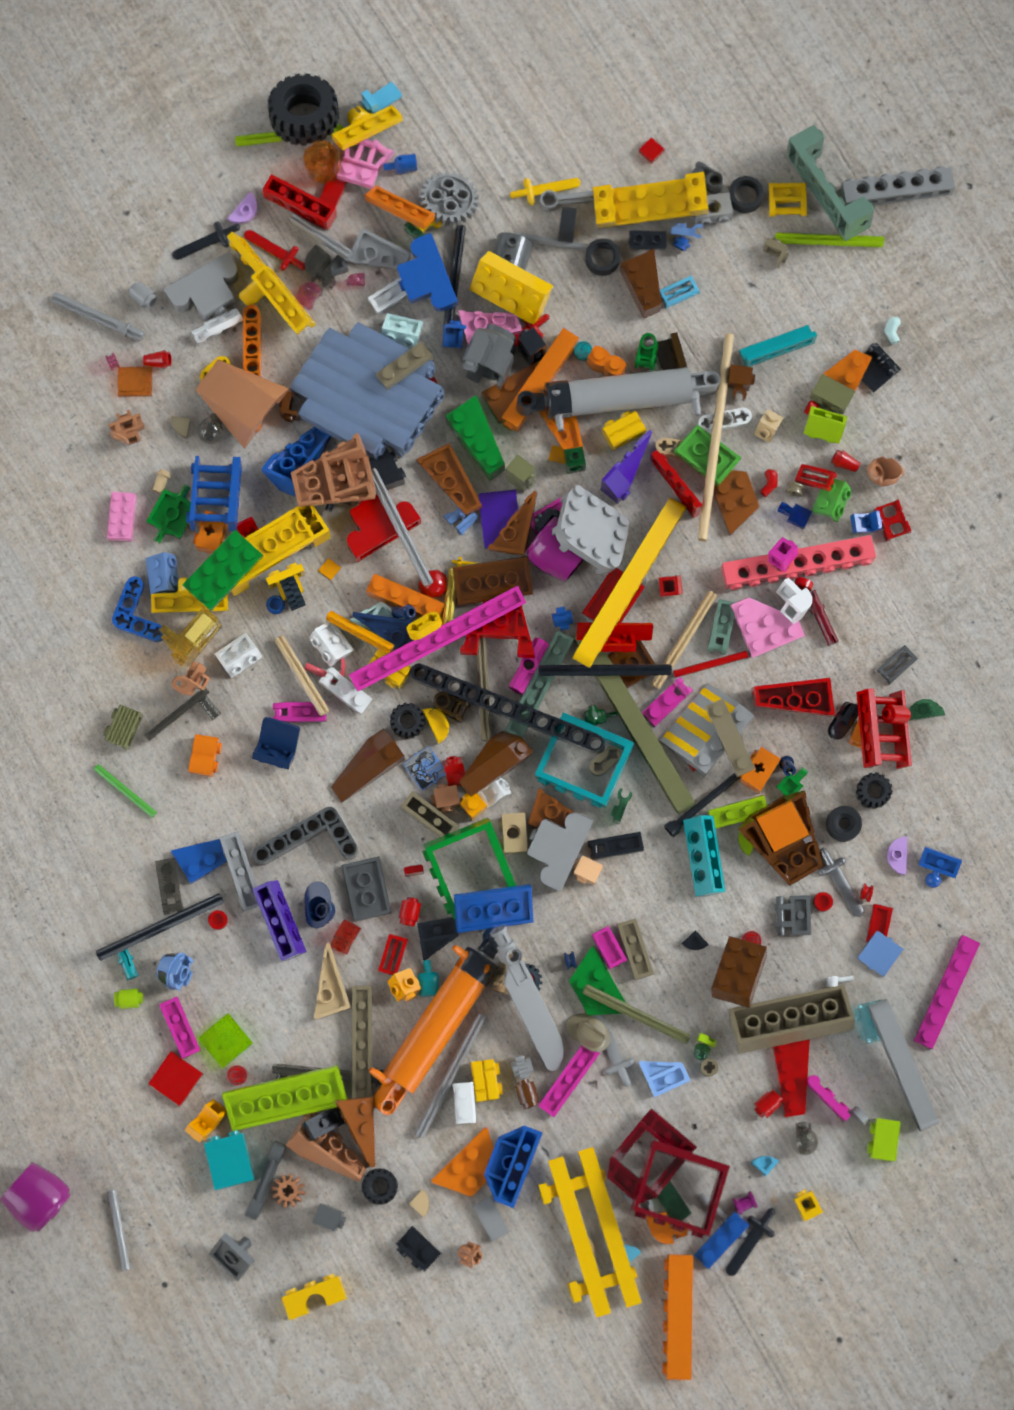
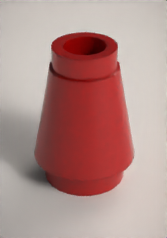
(158, 359)
(845, 461)

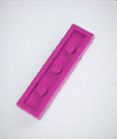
(568, 1081)

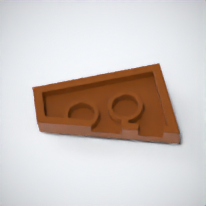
(548, 808)

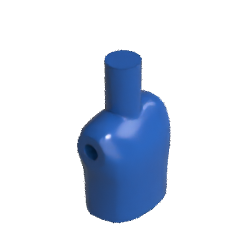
(402, 164)

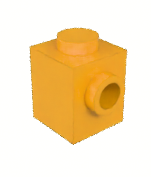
(473, 805)

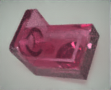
(308, 294)

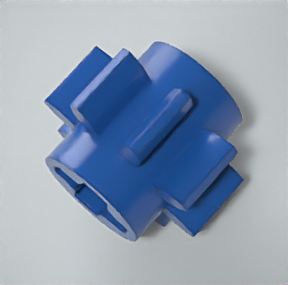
(562, 618)

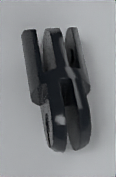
(843, 721)

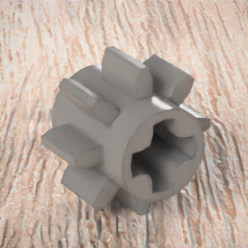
(522, 1067)

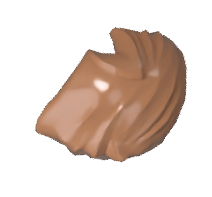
(884, 471)

